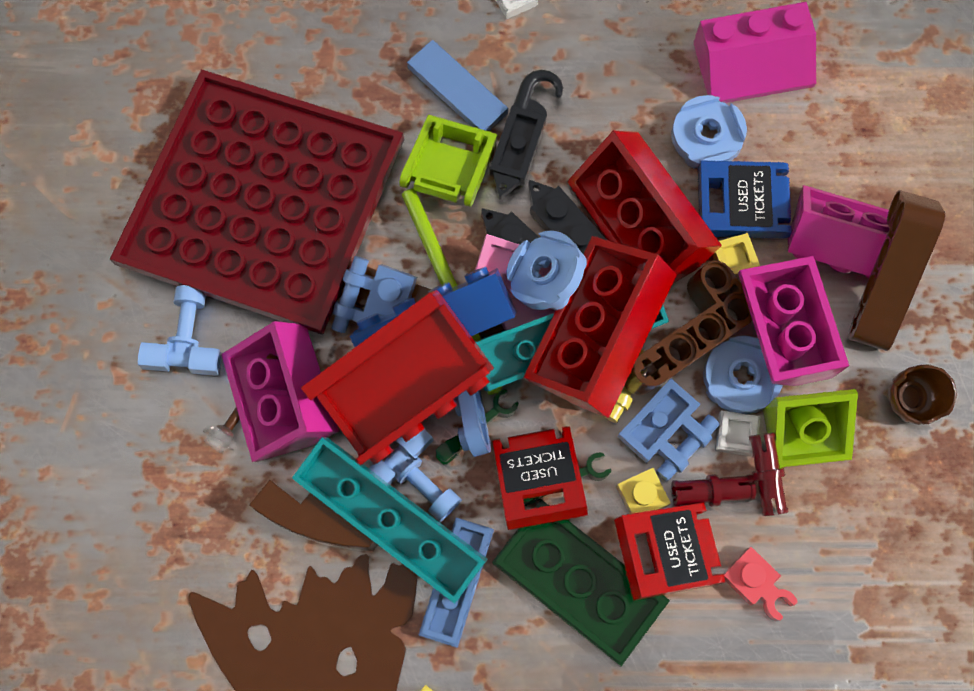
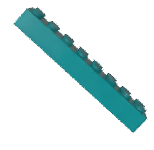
(514, 349)
(389, 519)

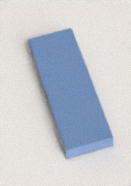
(457, 87)
(443, 618)

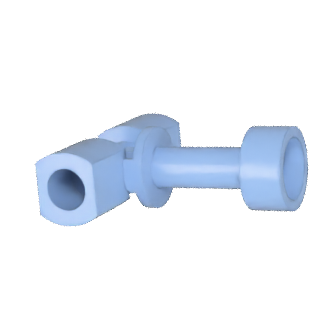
(182, 349)
(404, 465)

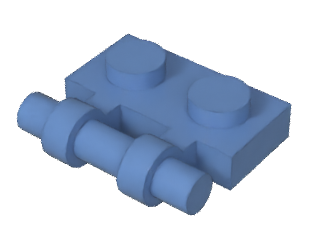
(386, 291)
(659, 420)

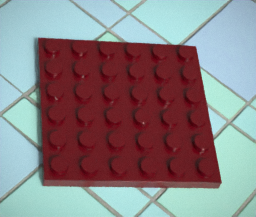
(259, 200)

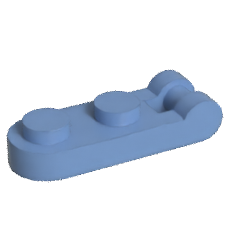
(474, 433)

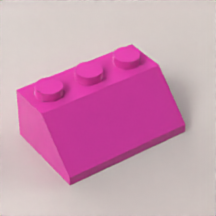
(757, 52)
(837, 231)
(794, 322)
(269, 393)

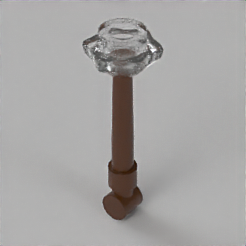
(221, 436)

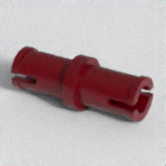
(768, 474)
(713, 490)

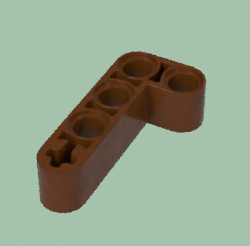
(911, 237)
(687, 339)

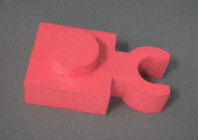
(754, 580)

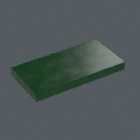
(580, 585)

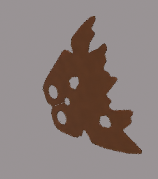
(313, 632)

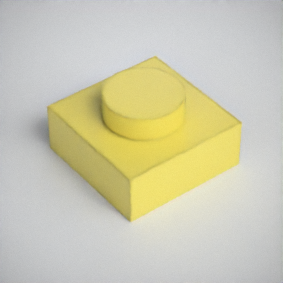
(737, 253)
(643, 493)

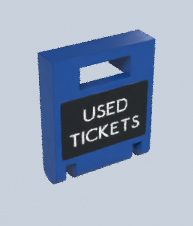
(753, 198)

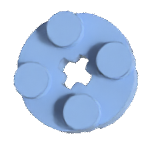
(717, 115)
(559, 284)
(725, 388)

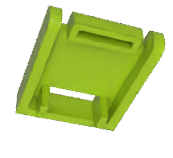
(445, 169)

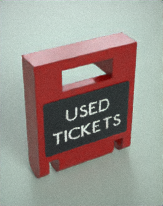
(539, 467)
(679, 548)

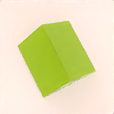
(813, 427)

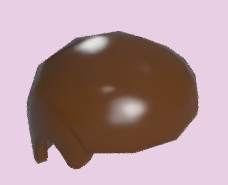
(922, 394)

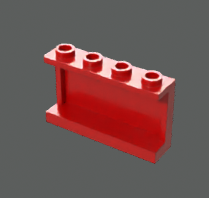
(401, 377)

